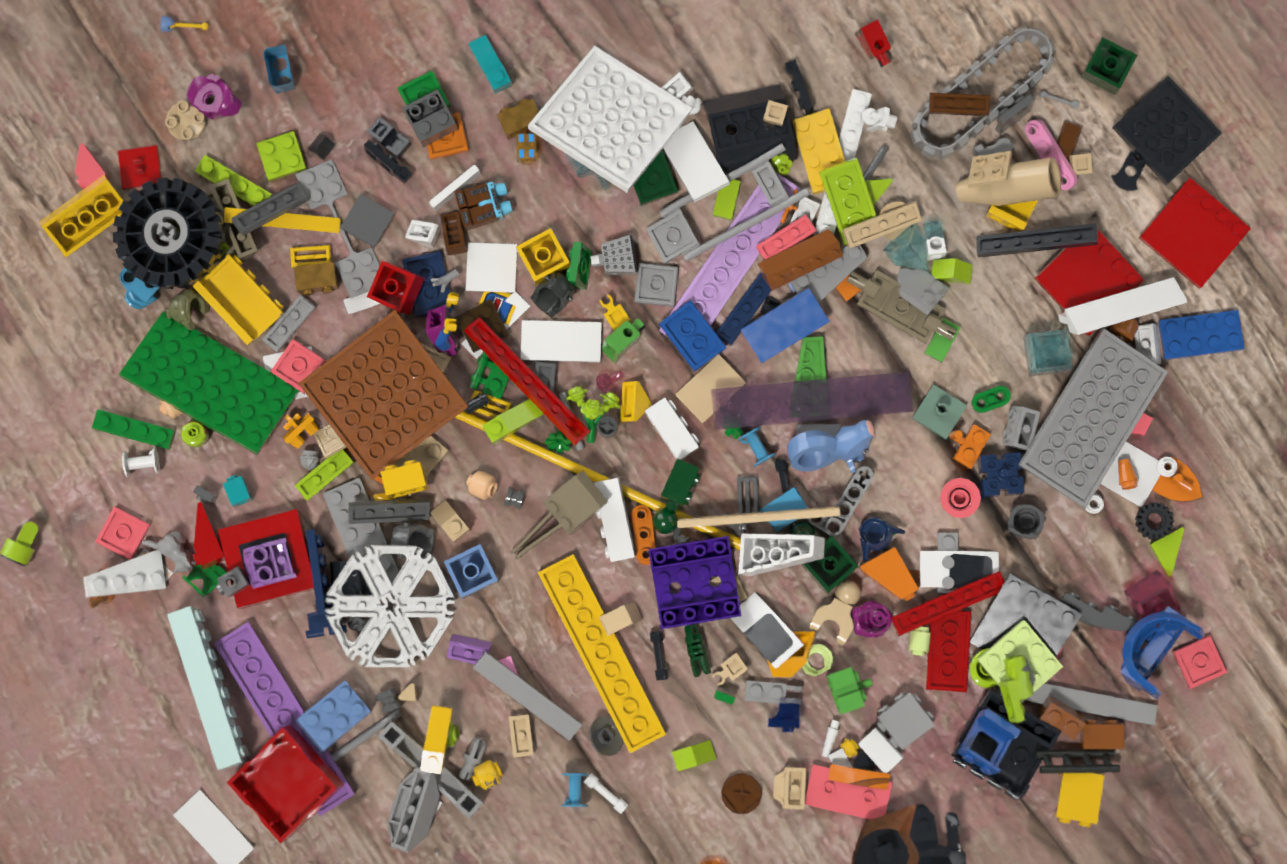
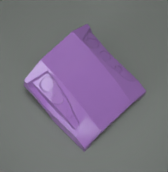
(268, 563)

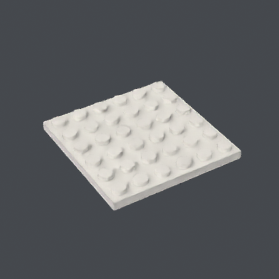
(610, 118)

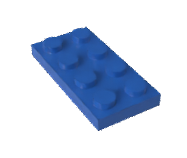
(1201, 335)

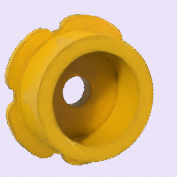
(849, 747)

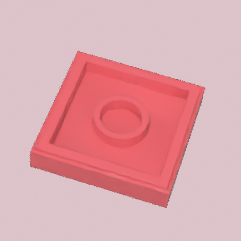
(296, 364)
(122, 533)
(1199, 662)

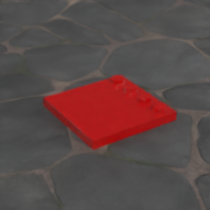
(1194, 233)
(1087, 274)

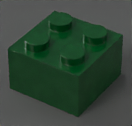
(1109, 66)

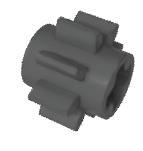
(357, 623)

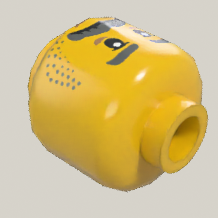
(487, 775)

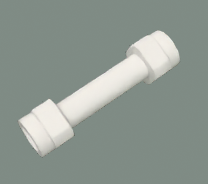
(592, 781)

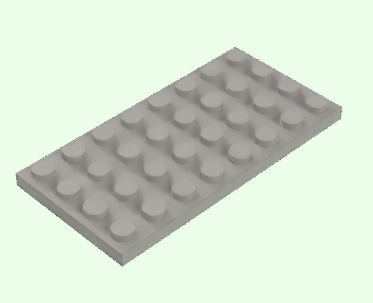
(1093, 418)

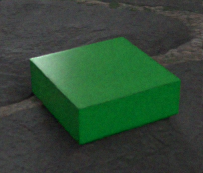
(724, 697)

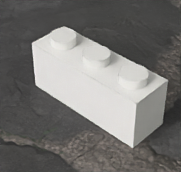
(672, 429)

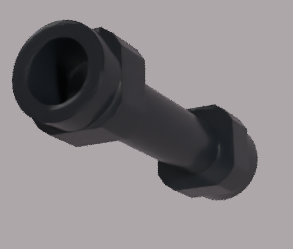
(781, 467)
(661, 672)

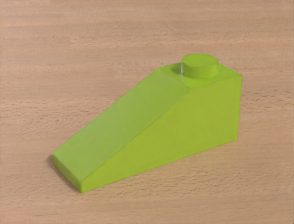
(511, 421)

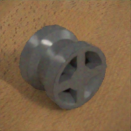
(514, 498)

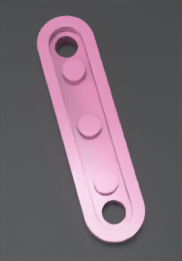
(1047, 147)

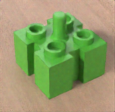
(848, 690)

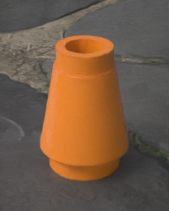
(1127, 475)

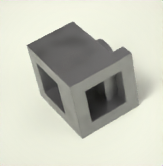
(240, 582)

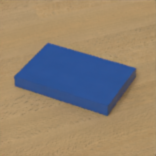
(692, 336)

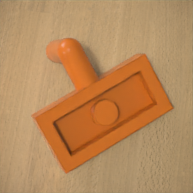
(970, 445)

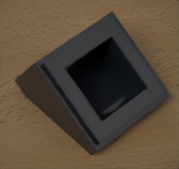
(863, 762)

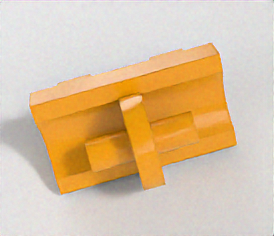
(305, 423)

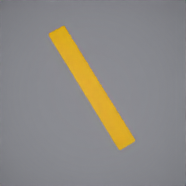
(294, 221)

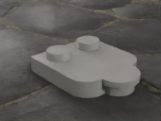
(920, 289)

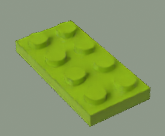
(847, 194)

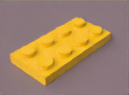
(818, 145)

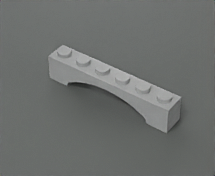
(446, 782)

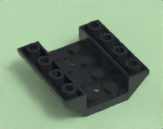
(753, 137)

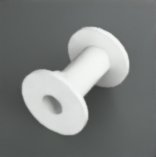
(151, 460)

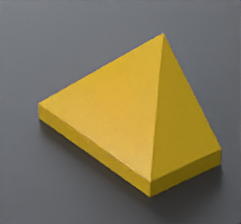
(633, 402)

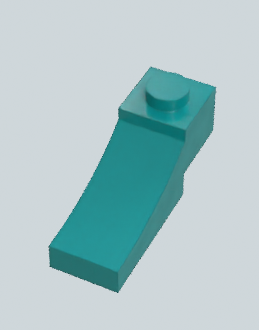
(490, 64)

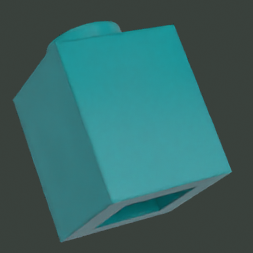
(237, 490)

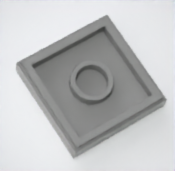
(656, 284)

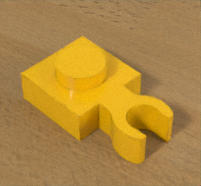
(616, 314)

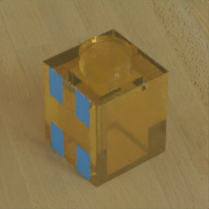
(526, 148)

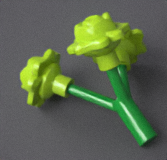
(592, 408)

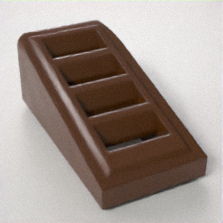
(455, 245)

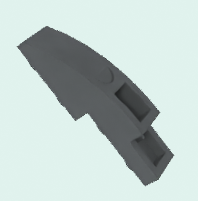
(1106, 619)

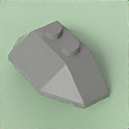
(413, 810)

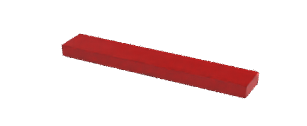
(947, 604)

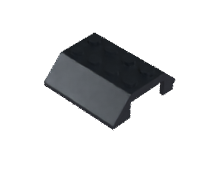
(1019, 759)

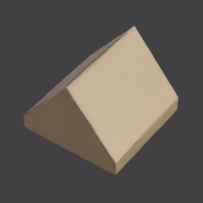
(409, 693)

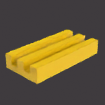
(327, 256)
(508, 405)

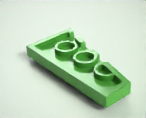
(811, 360)

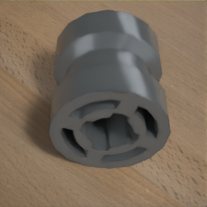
(604, 426)
(389, 701)

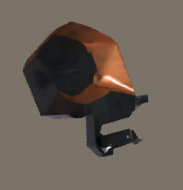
(908, 838)

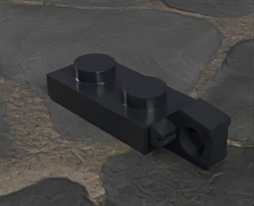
(798, 85)
(389, 163)

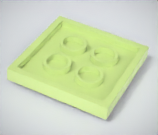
(1020, 641)

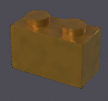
(516, 119)
(316, 278)

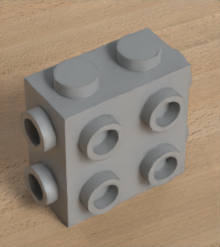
(904, 720)

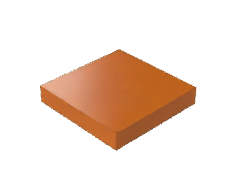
(450, 144)

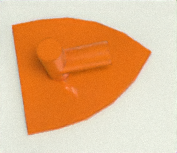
(1180, 486)

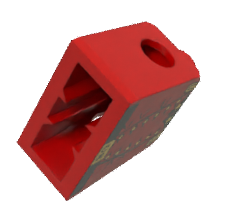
(871, 35)

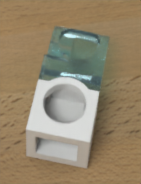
(934, 240)

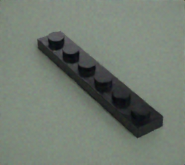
(1037, 240)

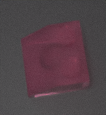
(1151, 595)

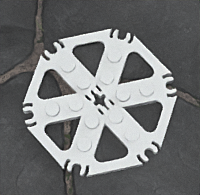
(408, 605)

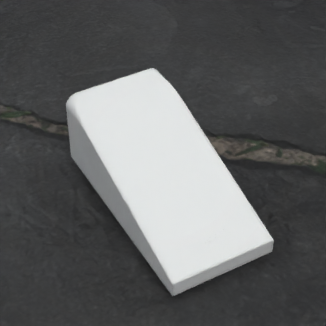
(678, 86)

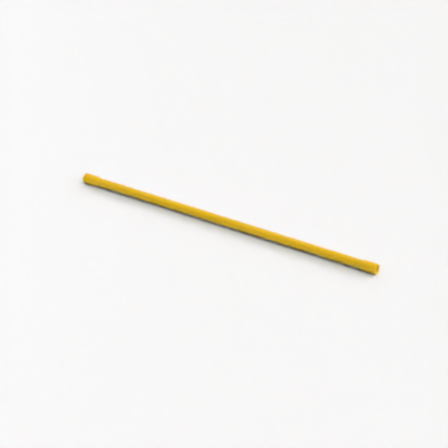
(576, 468)

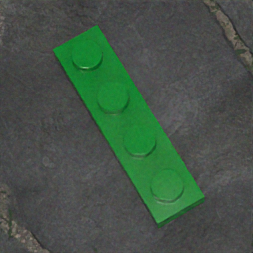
(133, 429)

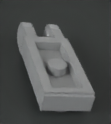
(770, 692)

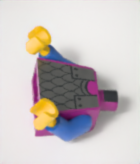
(442, 328)

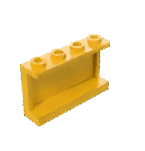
(239, 299)

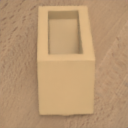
(450, 521)

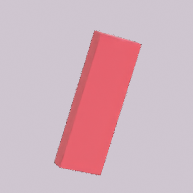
(787, 237)

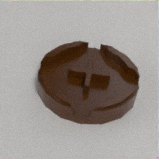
(741, 793)

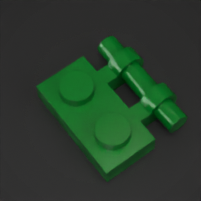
(496, 381)

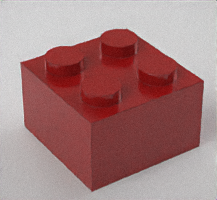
(395, 287)

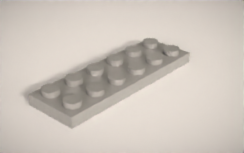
(358, 536)

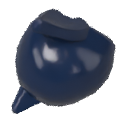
(876, 535)

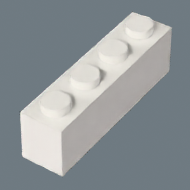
(615, 521)

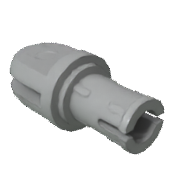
(472, 757)

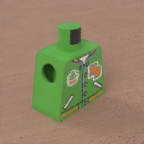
(617, 343)

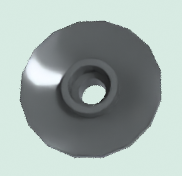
(605, 736)

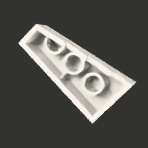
(772, 552)

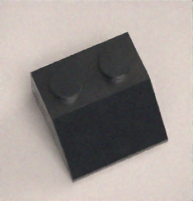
(355, 582)

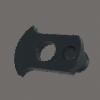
(1122, 180)

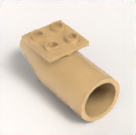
(1000, 183)

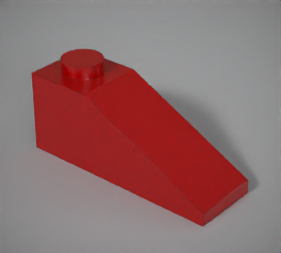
(205, 542)

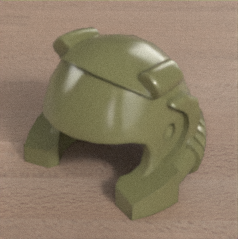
(182, 305)

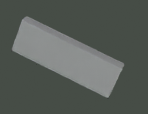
(288, 323)

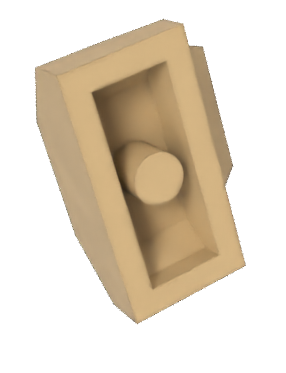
(790, 788)

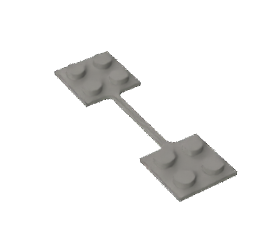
(325, 187)

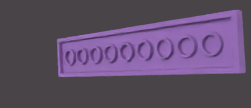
(271, 694)

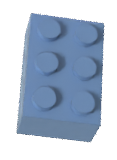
(333, 716)

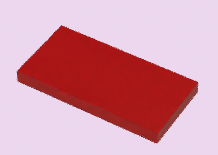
(949, 653)

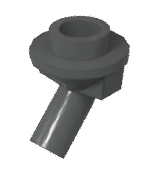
(738, 528)
(680, 538)

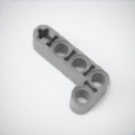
(847, 501)

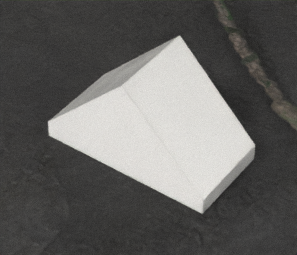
(423, 233)

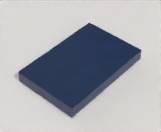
(429, 296)

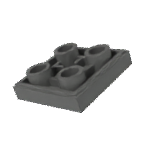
(1010, 116)
(367, 221)

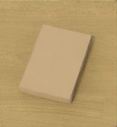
(697, 392)

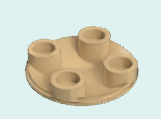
(185, 121)

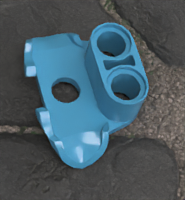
(137, 293)

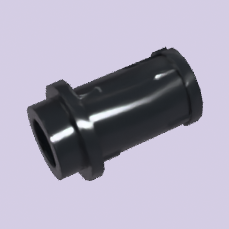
(477, 402)

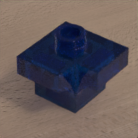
(786, 717)

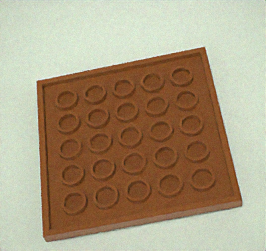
(383, 394)

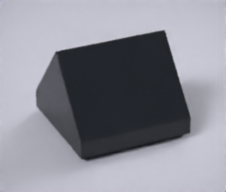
(321, 146)
(769, 304)

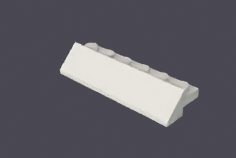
(1123, 306)

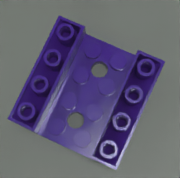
(692, 567)

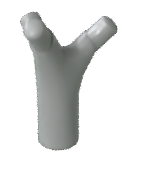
(444, 280)

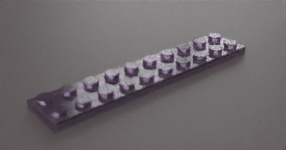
(811, 400)

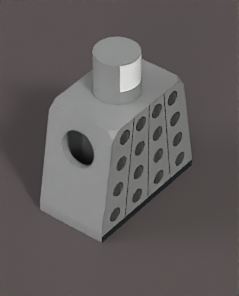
(617, 257)

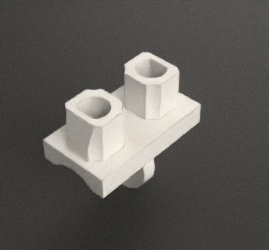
(878, 119)

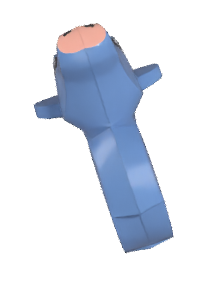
(819, 449)

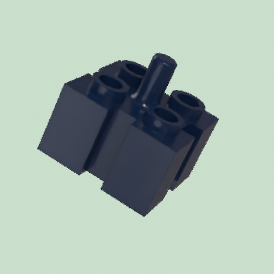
(1000, 475)

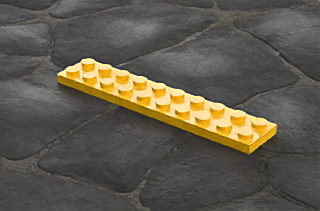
(601, 654)

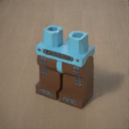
(481, 205)

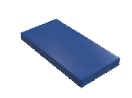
(785, 325)

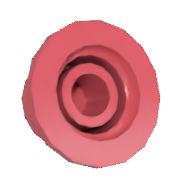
(960, 498)

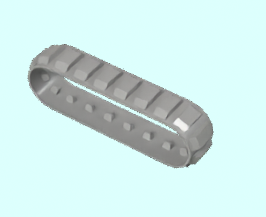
(1036, 37)

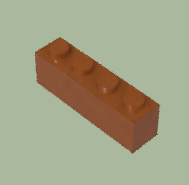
(800, 259)

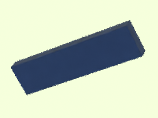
(744, 310)

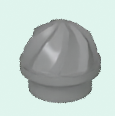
(309, 459)

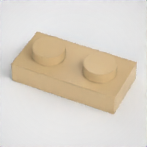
(521, 736)

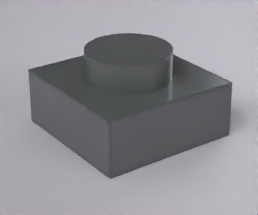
(204, 496)

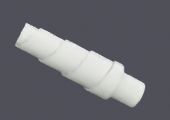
(830, 738)

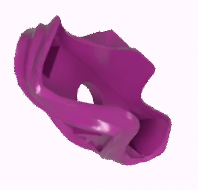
(225, 101)

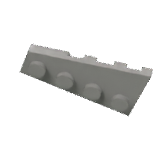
(829, 276)

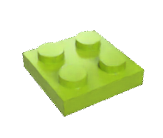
(281, 156)

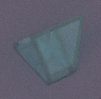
(908, 250)

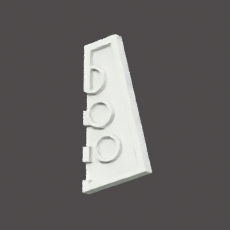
(132, 576)

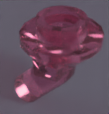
(605, 382)

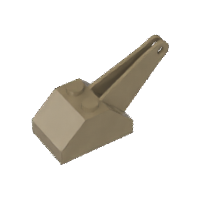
(571, 506)

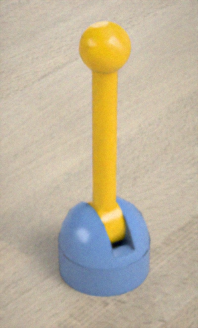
(169, 24)

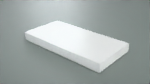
(695, 162)
(561, 341)

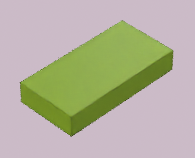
(726, 200)

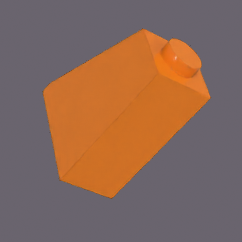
(891, 574)

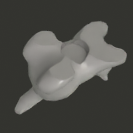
(173, 547)

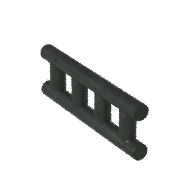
(1068, 766)

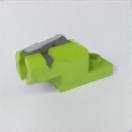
(1017, 686)

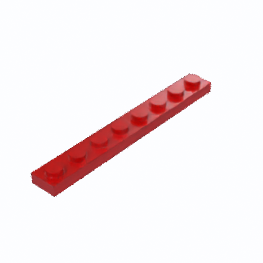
(527, 381)

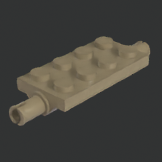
(883, 300)

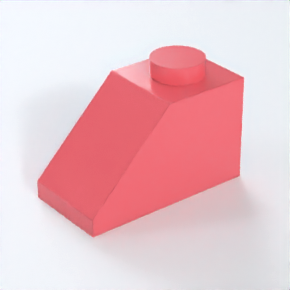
(87, 168)

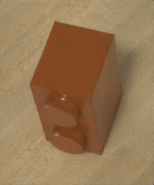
(1062, 717)
(1102, 735)

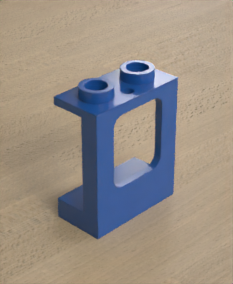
(997, 729)

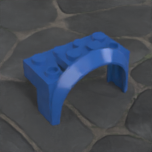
(1141, 663)

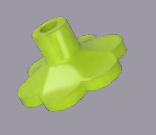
(781, 164)

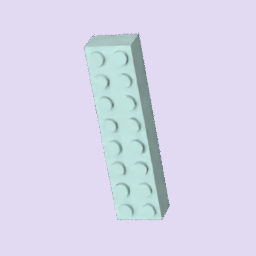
(207, 687)

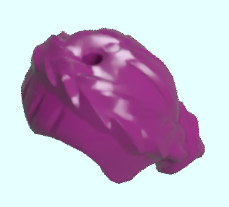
(868, 619)

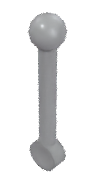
(1075, 104)

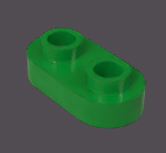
(990, 400)

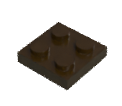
(489, 315)

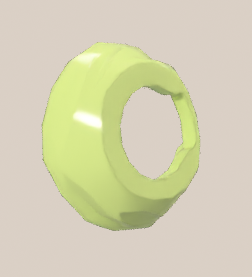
(828, 660)

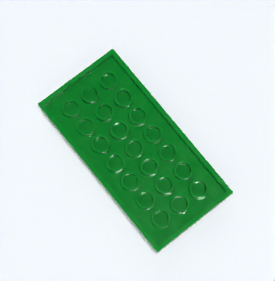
(209, 383)

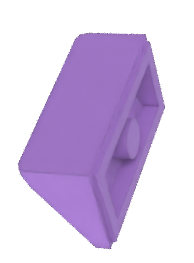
(467, 649)

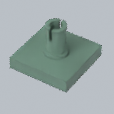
(939, 412)

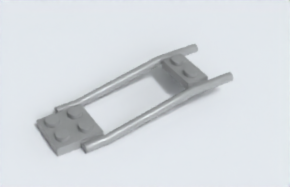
(675, 236)

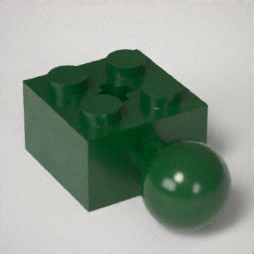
(676, 494)
(842, 566)

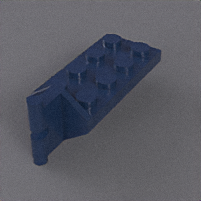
(318, 620)

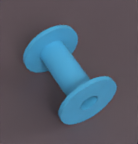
(757, 446)
(574, 790)

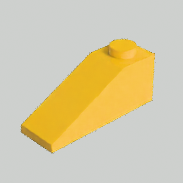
(436, 739)

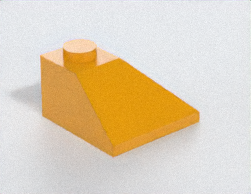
(798, 659)

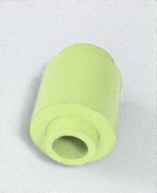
(919, 641)

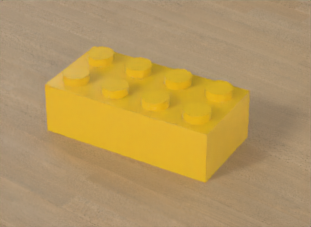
(83, 216)

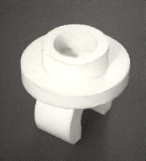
(694, 103)

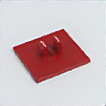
(138, 166)

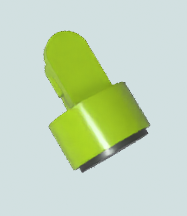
(19, 550)

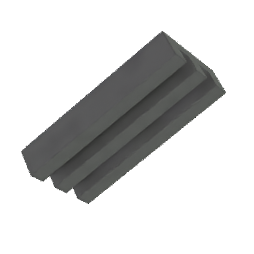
(747, 495)

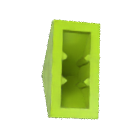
(952, 271)
(694, 755)

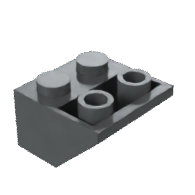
(430, 118)

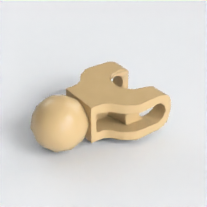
(846, 594)

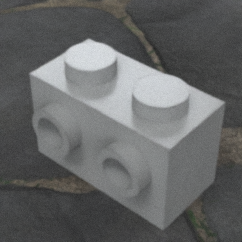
(1020, 427)

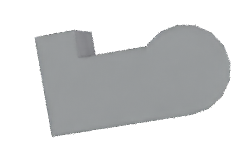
(1001, 146)

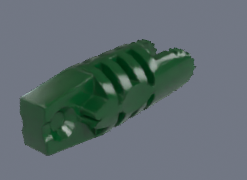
(696, 650)

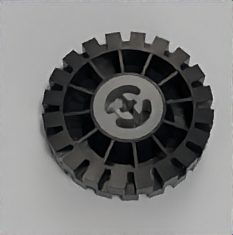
(188, 252)

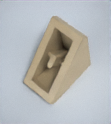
(620, 618)

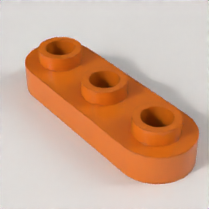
(639, 525)

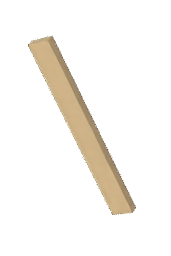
(759, 517)

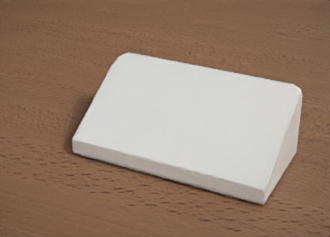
(1148, 342)
(880, 750)

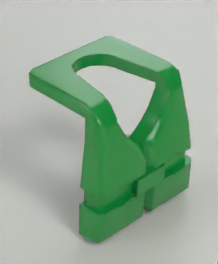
(209, 578)

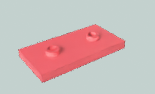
(845, 797)

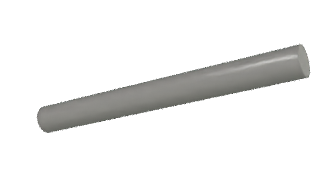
(366, 735)

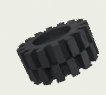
(1165, 515)

